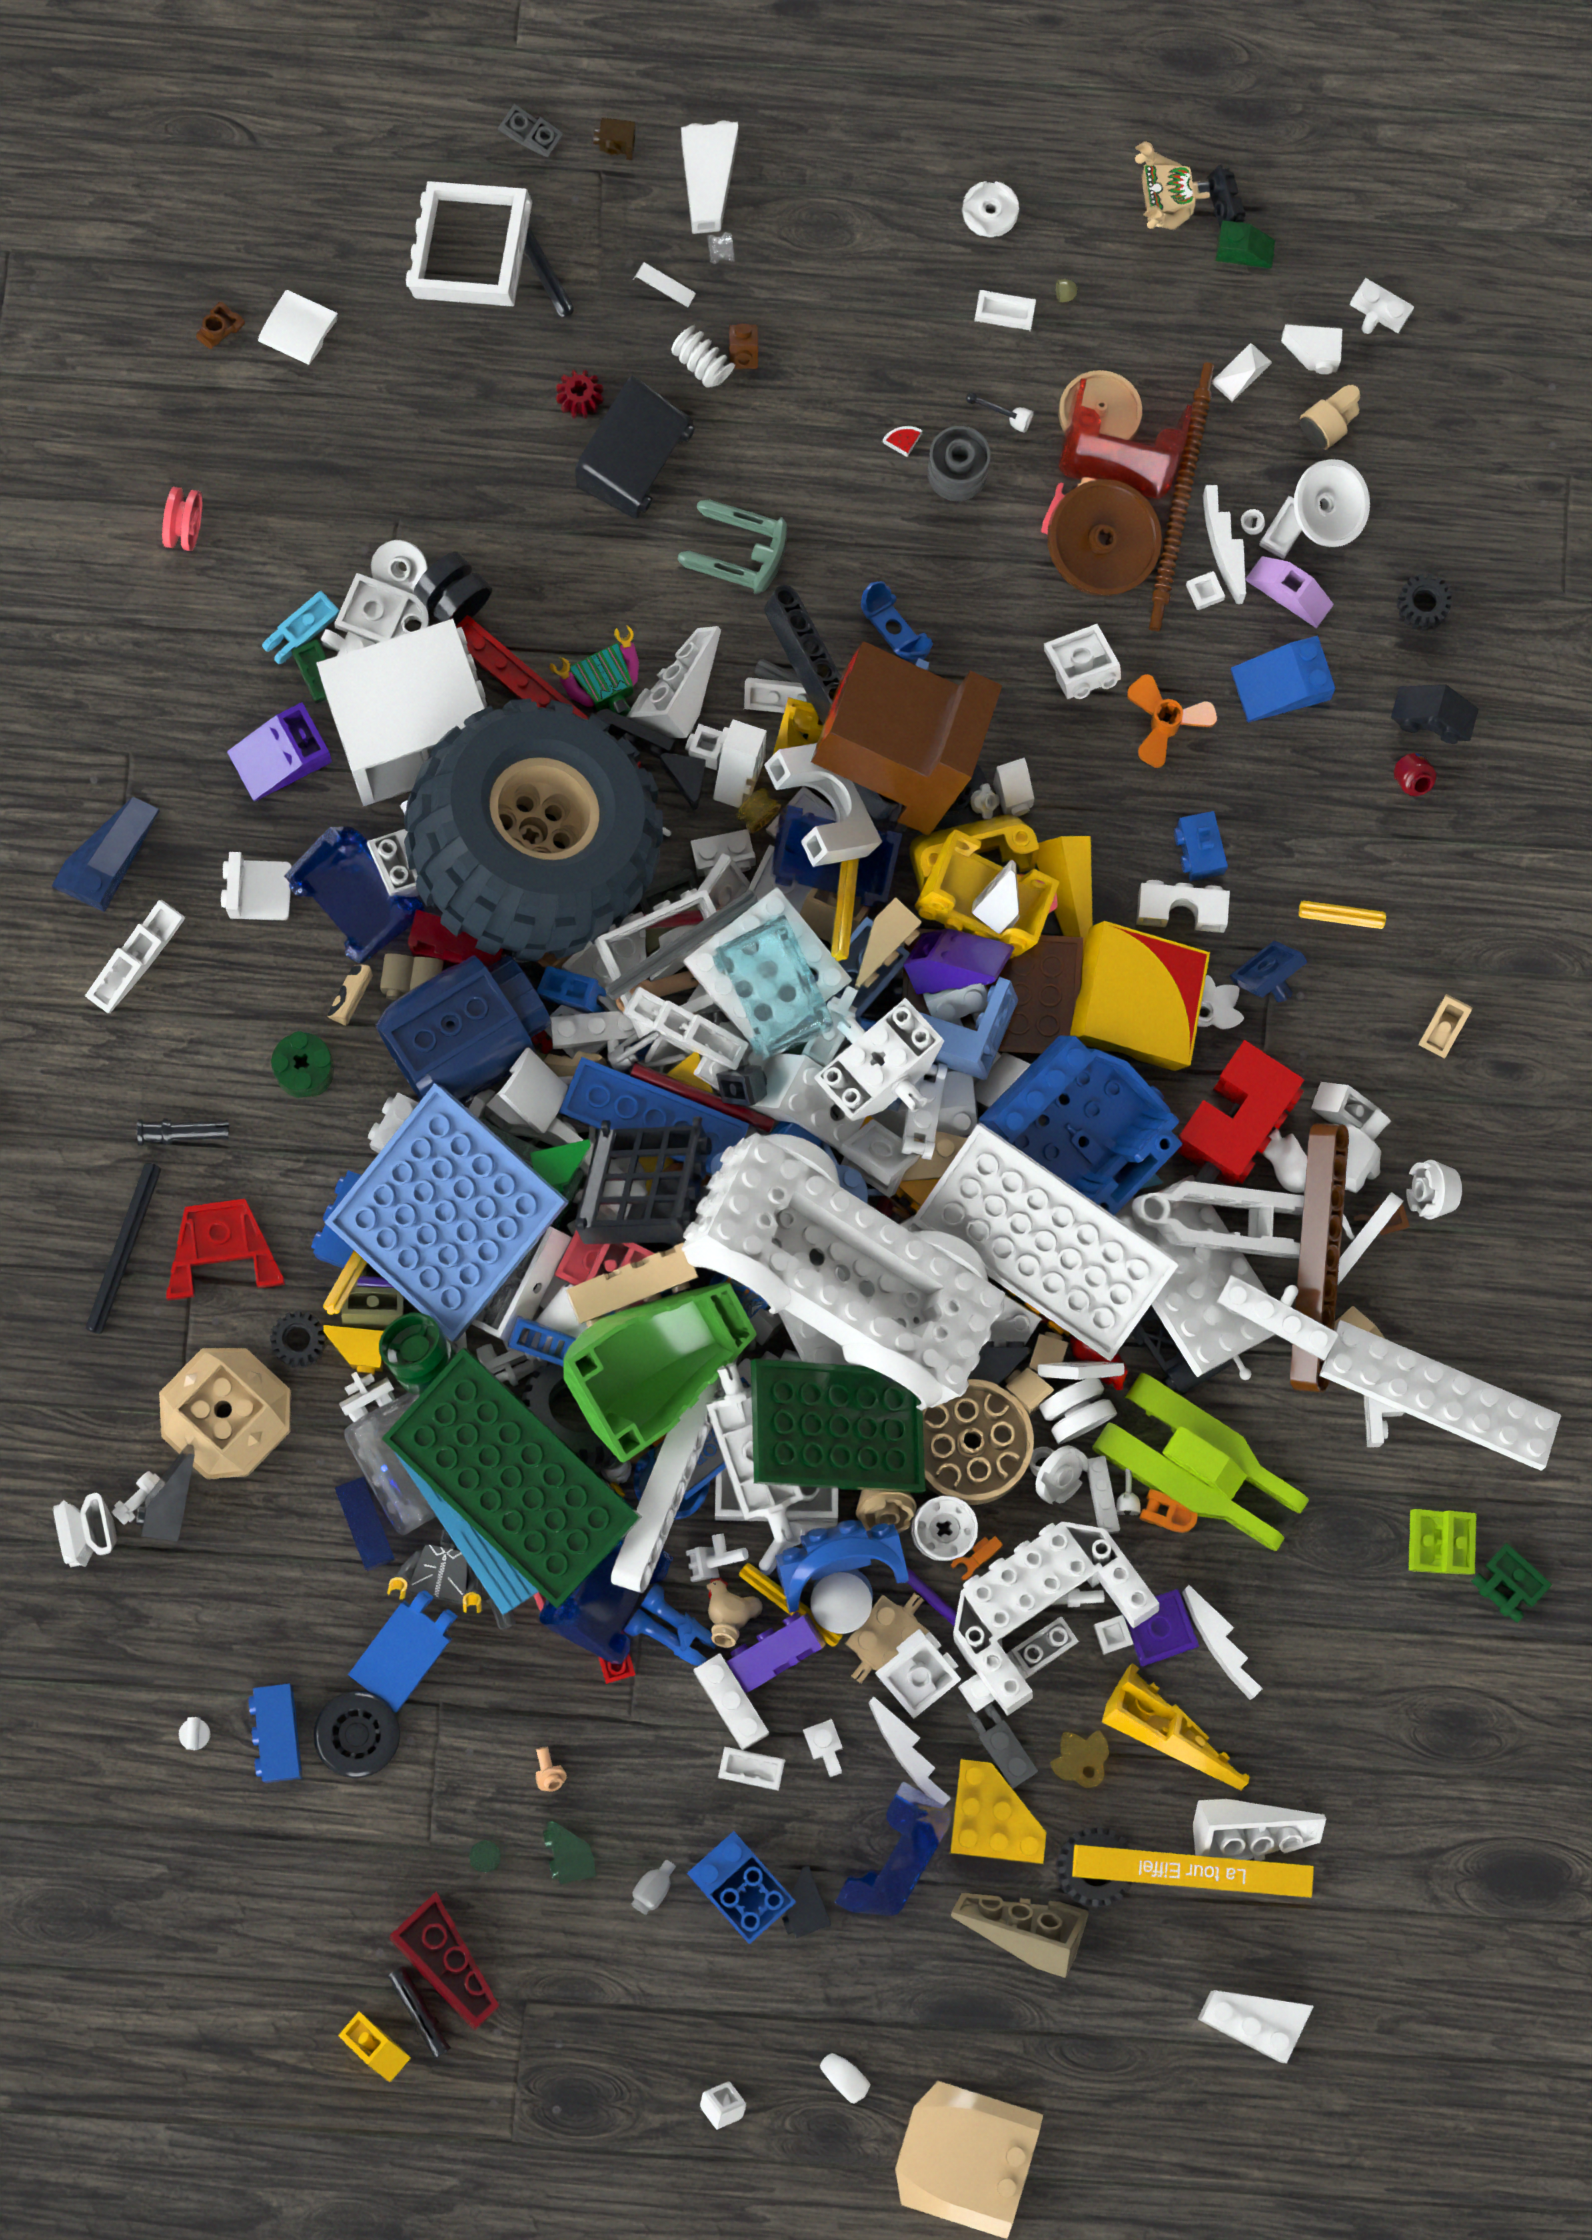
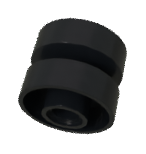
(452, 589)

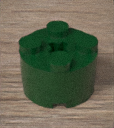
(301, 1081)

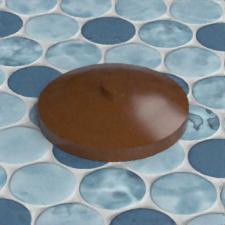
(1104, 537)

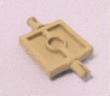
(882, 1633)

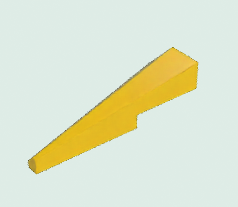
(1070, 863)
(1148, 1718)

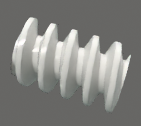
(700, 359)

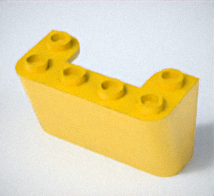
(963, 875)

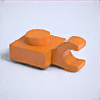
(983, 1551)

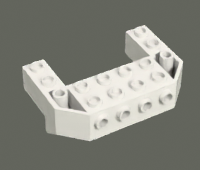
(1030, 1583)

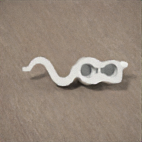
(1291, 1165)

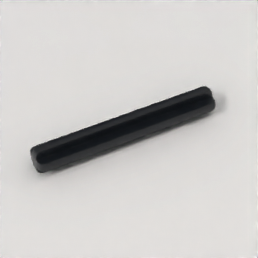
(547, 275)

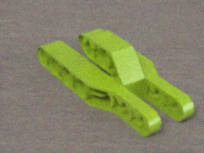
(1203, 1449)

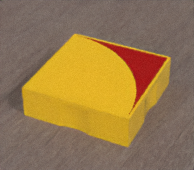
(1140, 995)

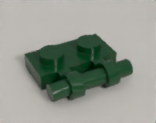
(1515, 1574)

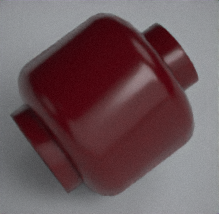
(1415, 774)

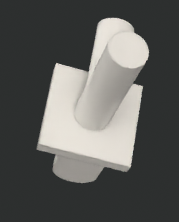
(706, 1559)

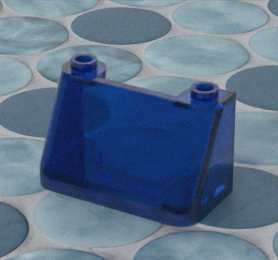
(792, 864)
(351, 891)
(600, 1610)
(922, 1829)

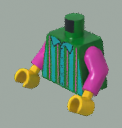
(603, 677)

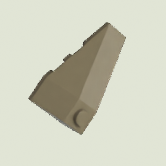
(1034, 1933)

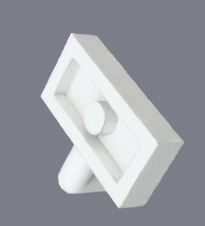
(1380, 307)

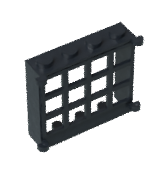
(636, 1143)

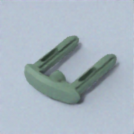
(770, 556)

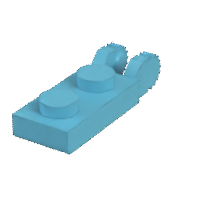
(302, 626)

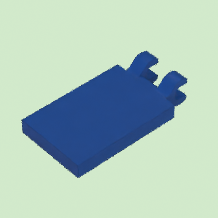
(403, 1651)

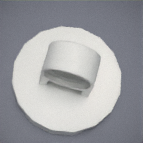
(1060, 1472)

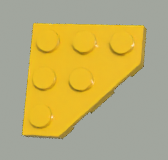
(992, 1818)

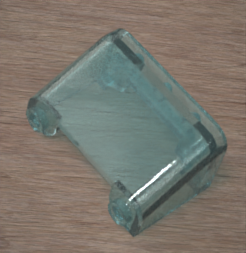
(774, 987)

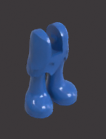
(687, 1627)

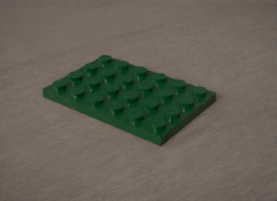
(834, 1428)

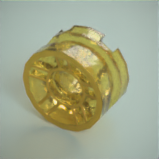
(757, 810)

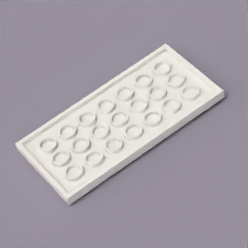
(1047, 1241)

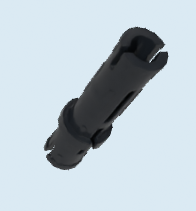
(419, 2012)

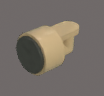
(1328, 419)

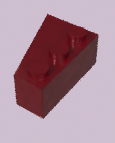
(433, 940)

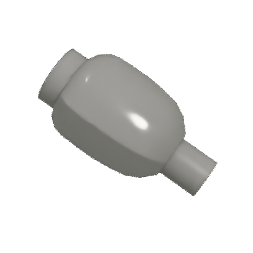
(652, 1888)

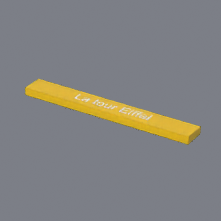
(1192, 1871)

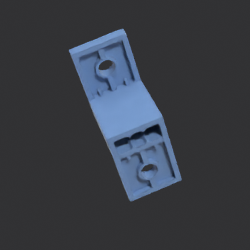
(973, 1050)

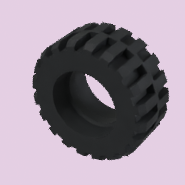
(541, 1392)

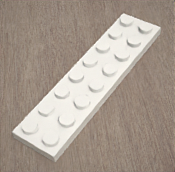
(1441, 1395)

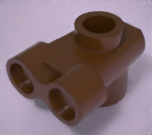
(219, 325)

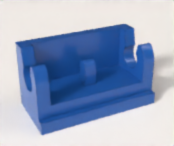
(571, 990)

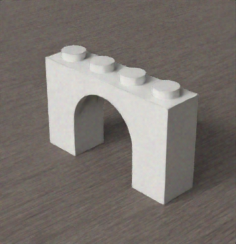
(854, 832)

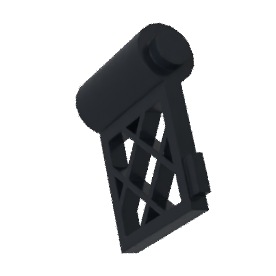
(1177, 1370)

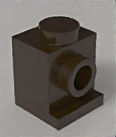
(616, 137)

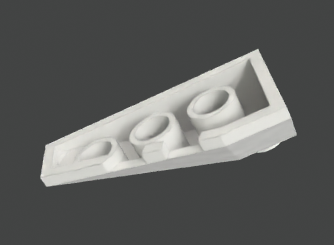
(679, 694)
(957, 1110)

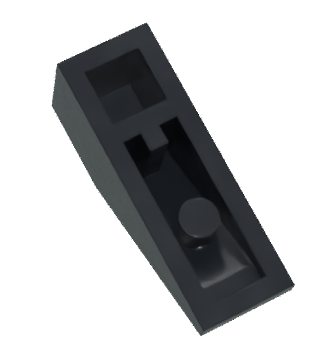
(166, 1501)

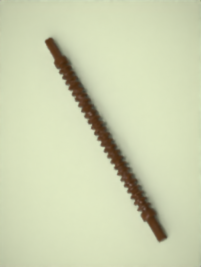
(1161, 596)

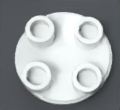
(841, 1603)

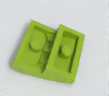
(1442, 1542)

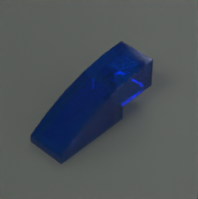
(365, 1524)

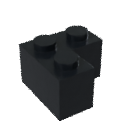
(1436, 710)

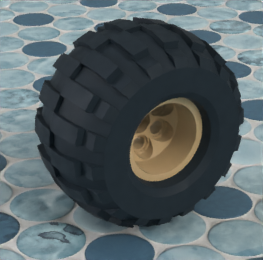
(495, 880)

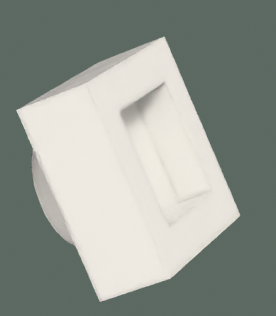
(1205, 590)
(1113, 1634)

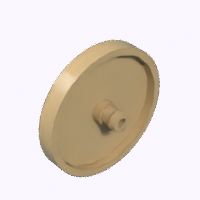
(1111, 398)

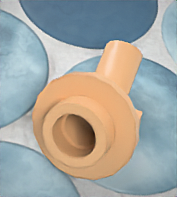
(549, 1777)

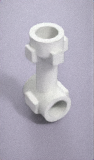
(125, 1511)

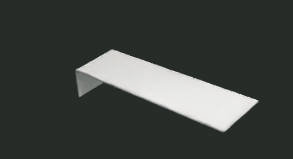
(665, 284)

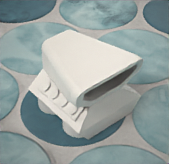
(84, 1530)

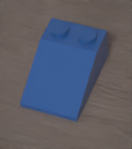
(1284, 680)

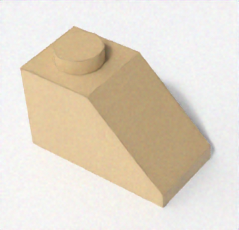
(1028, 1389)

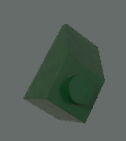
(1244, 245)

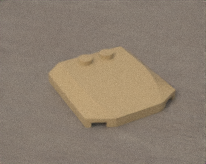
(966, 2158)

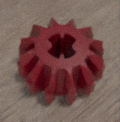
(579, 404)

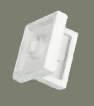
(877, 1157)

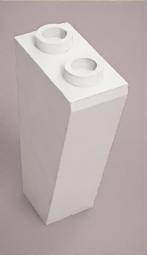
(708, 170)

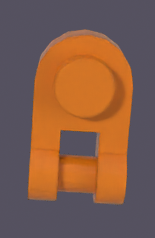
(1177, 1518)

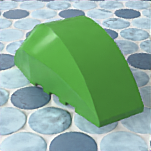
(653, 1362)

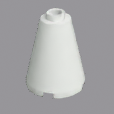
(560, 1317)

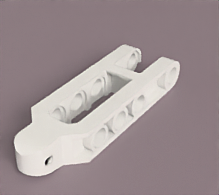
(1156, 1211)

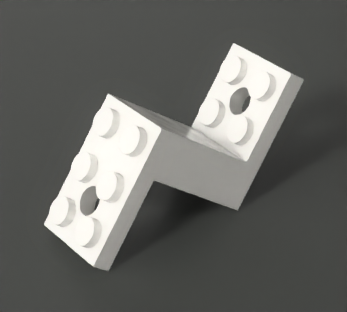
(791, 1093)

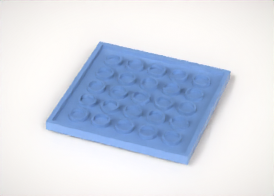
(446, 1212)

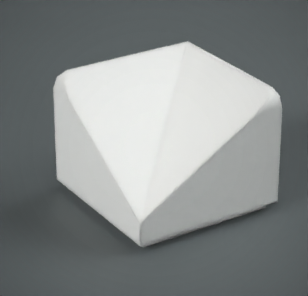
(723, 2105)

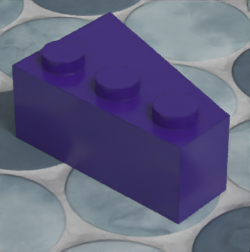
(775, 1651)

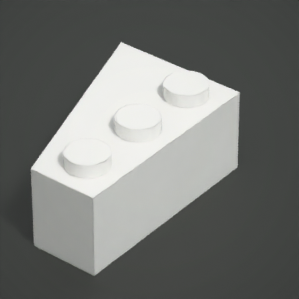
(740, 762)
(1257, 2022)

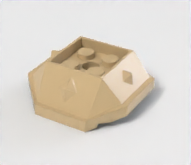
(248, 1434)

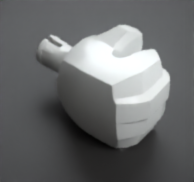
(1363, 1152)

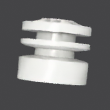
(962, 1528)

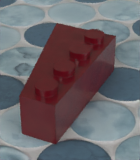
(443, 1958)

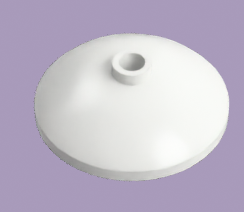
(1343, 500)

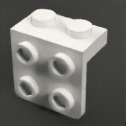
(255, 889)

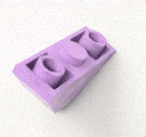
(1291, 589)

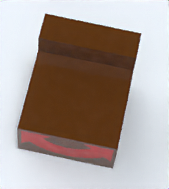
(906, 733)

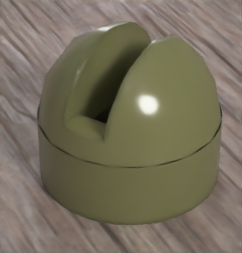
(1065, 290)

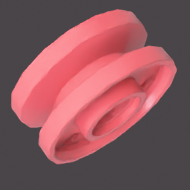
(182, 518)

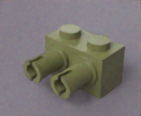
(372, 1307)

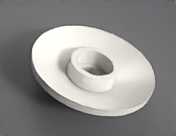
(386, 565)

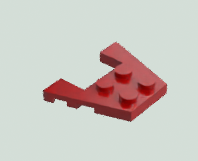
(217, 1235)

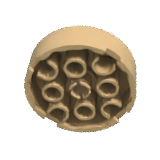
(1004, 1447)

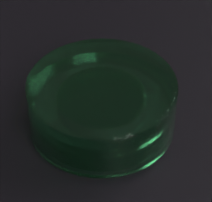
(485, 1856)

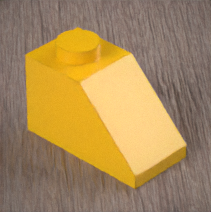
(357, 1347)
(374, 2047)

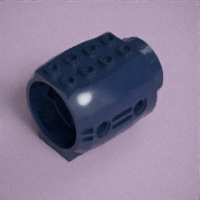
(463, 1027)

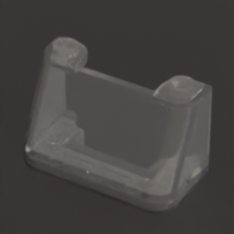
(384, 1471)

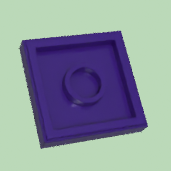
(1165, 1632)

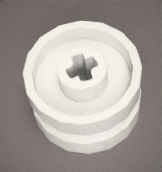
(1078, 1411)

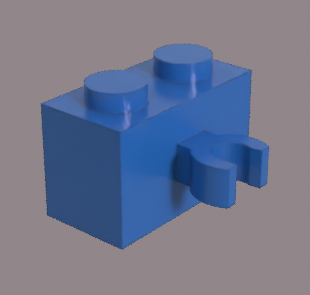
(1201, 846)

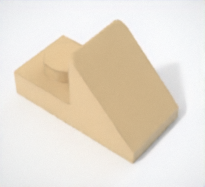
(1445, 1026)

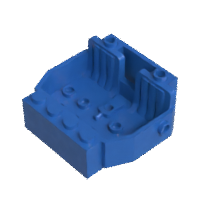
(1104, 1104)

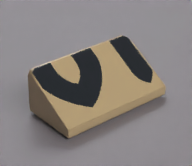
(350, 994)

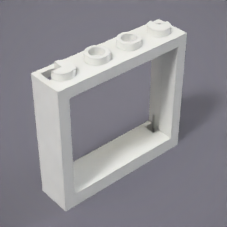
(499, 294)
(639, 922)

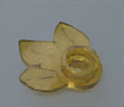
(1081, 1754)

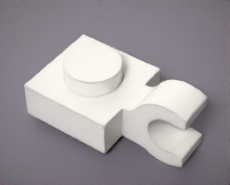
(350, 643)
(824, 1742)

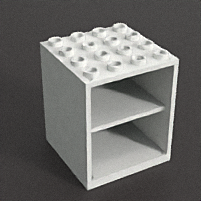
(399, 703)

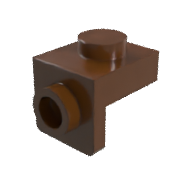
(743, 346)

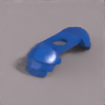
(878, 608)

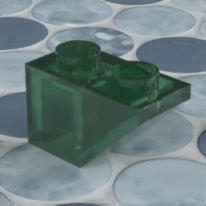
(571, 1855)

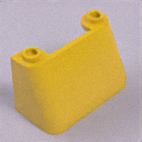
(1005, 832)

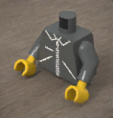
(441, 1573)

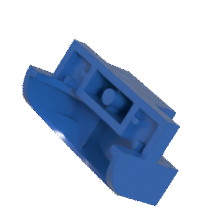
(835, 1551)

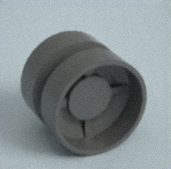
(958, 463)

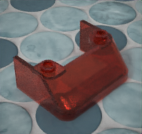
(1102, 456)

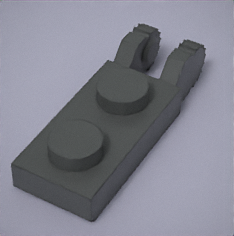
(1003, 1748)

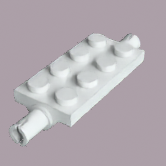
(733, 1428)

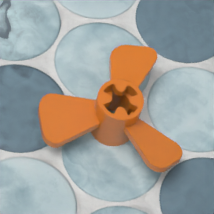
(1147, 696)

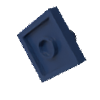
(1269, 971)

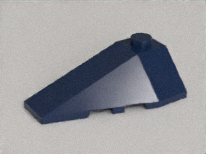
(102, 861)

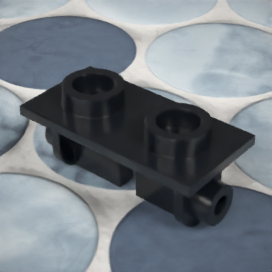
(1222, 186)

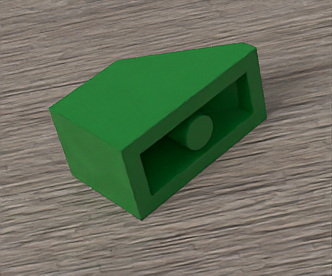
(560, 1163)

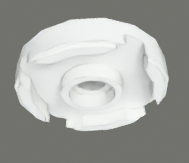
(993, 196)

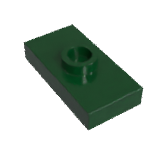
(306, 659)

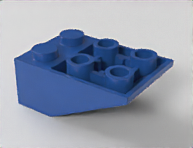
(741, 1887)

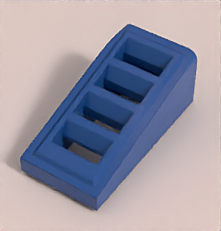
(545, 1331)

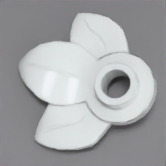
(1219, 1005)

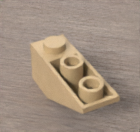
(888, 932)

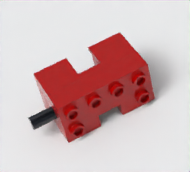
(1227, 1143)

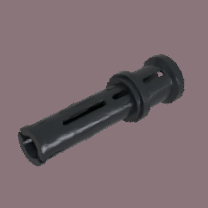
(165, 1131)

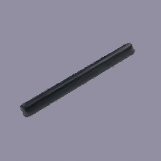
(123, 1248)

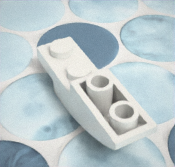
(1027, 1659)

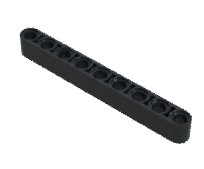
(814, 670)

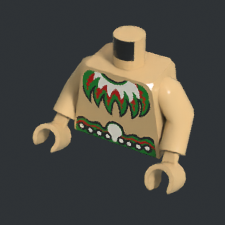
(1168, 189)

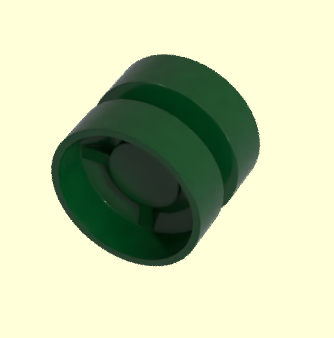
(415, 1351)

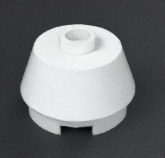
(1434, 1189)

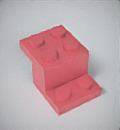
(589, 1261)

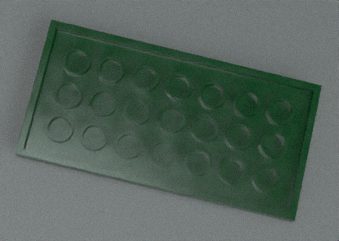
(511, 1478)

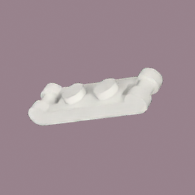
(924, 1122)

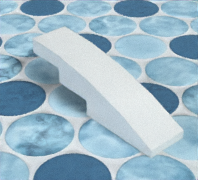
(1227, 551)
(135, 956)
(686, 1028)
(1214, 1631)
(901, 1741)

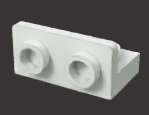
(734, 844)

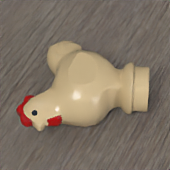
(729, 1612)

